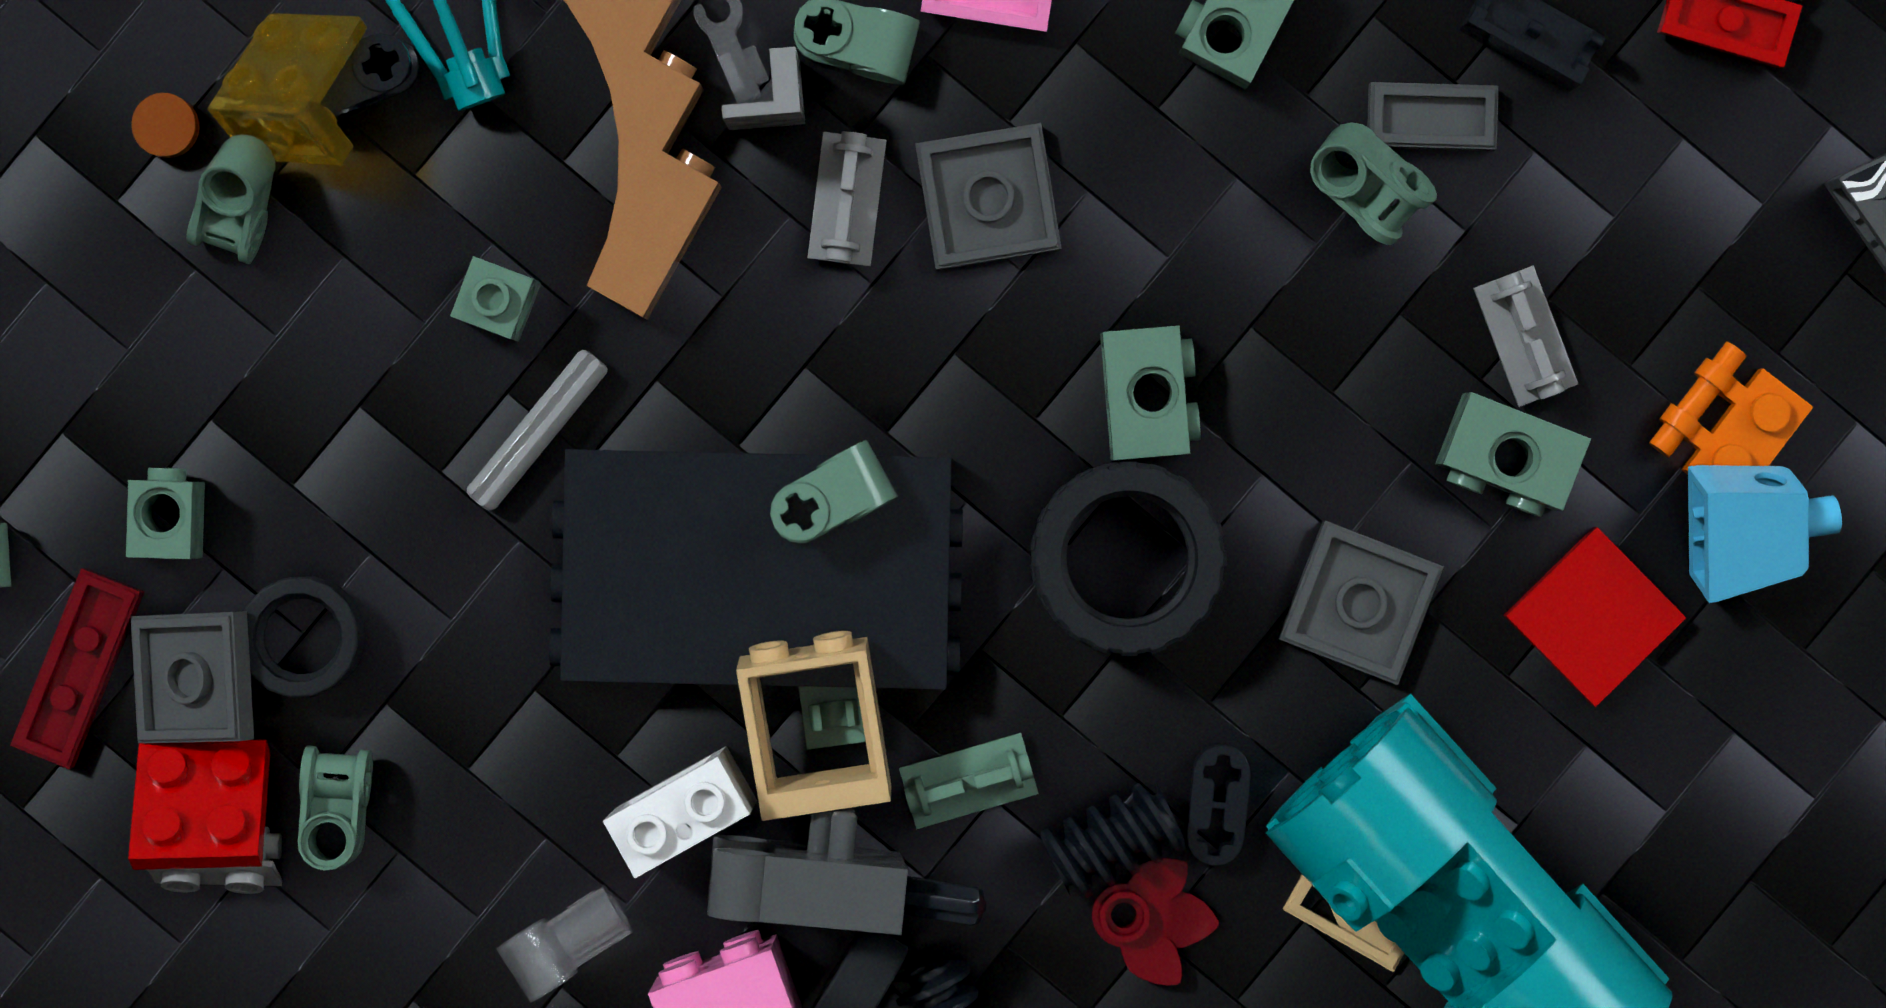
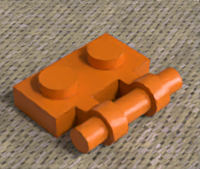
(1751, 428)

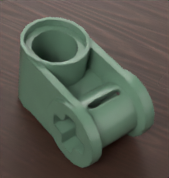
(870, 42)
(1374, 185)
(234, 198)
(841, 487)
(333, 801)

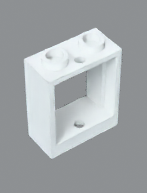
(680, 812)

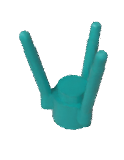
(471, 75)

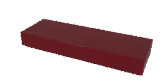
(77, 668)

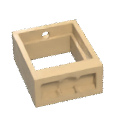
(821, 789)

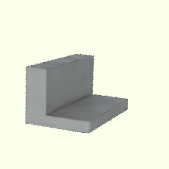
(787, 101)

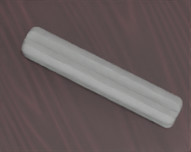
(537, 430)

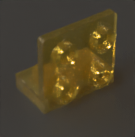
(281, 85)

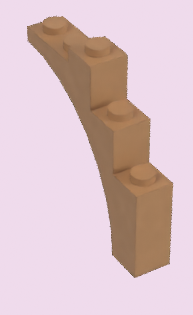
(657, 195)

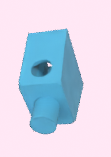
(1751, 527)

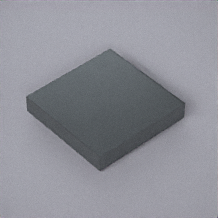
(988, 196)
(1360, 602)
(192, 677)

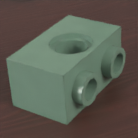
(1127, 358)
(1550, 451)

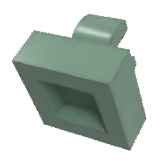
(831, 716)

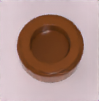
(165, 125)

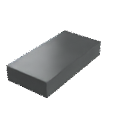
(1434, 115)

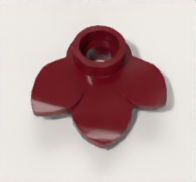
(1162, 920)

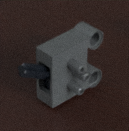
(829, 882)

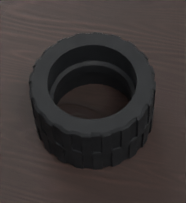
(1204, 558)

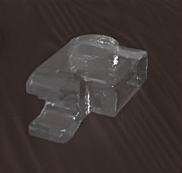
(741, 67)

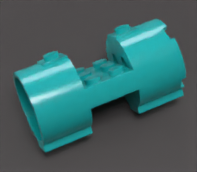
(1411, 841)

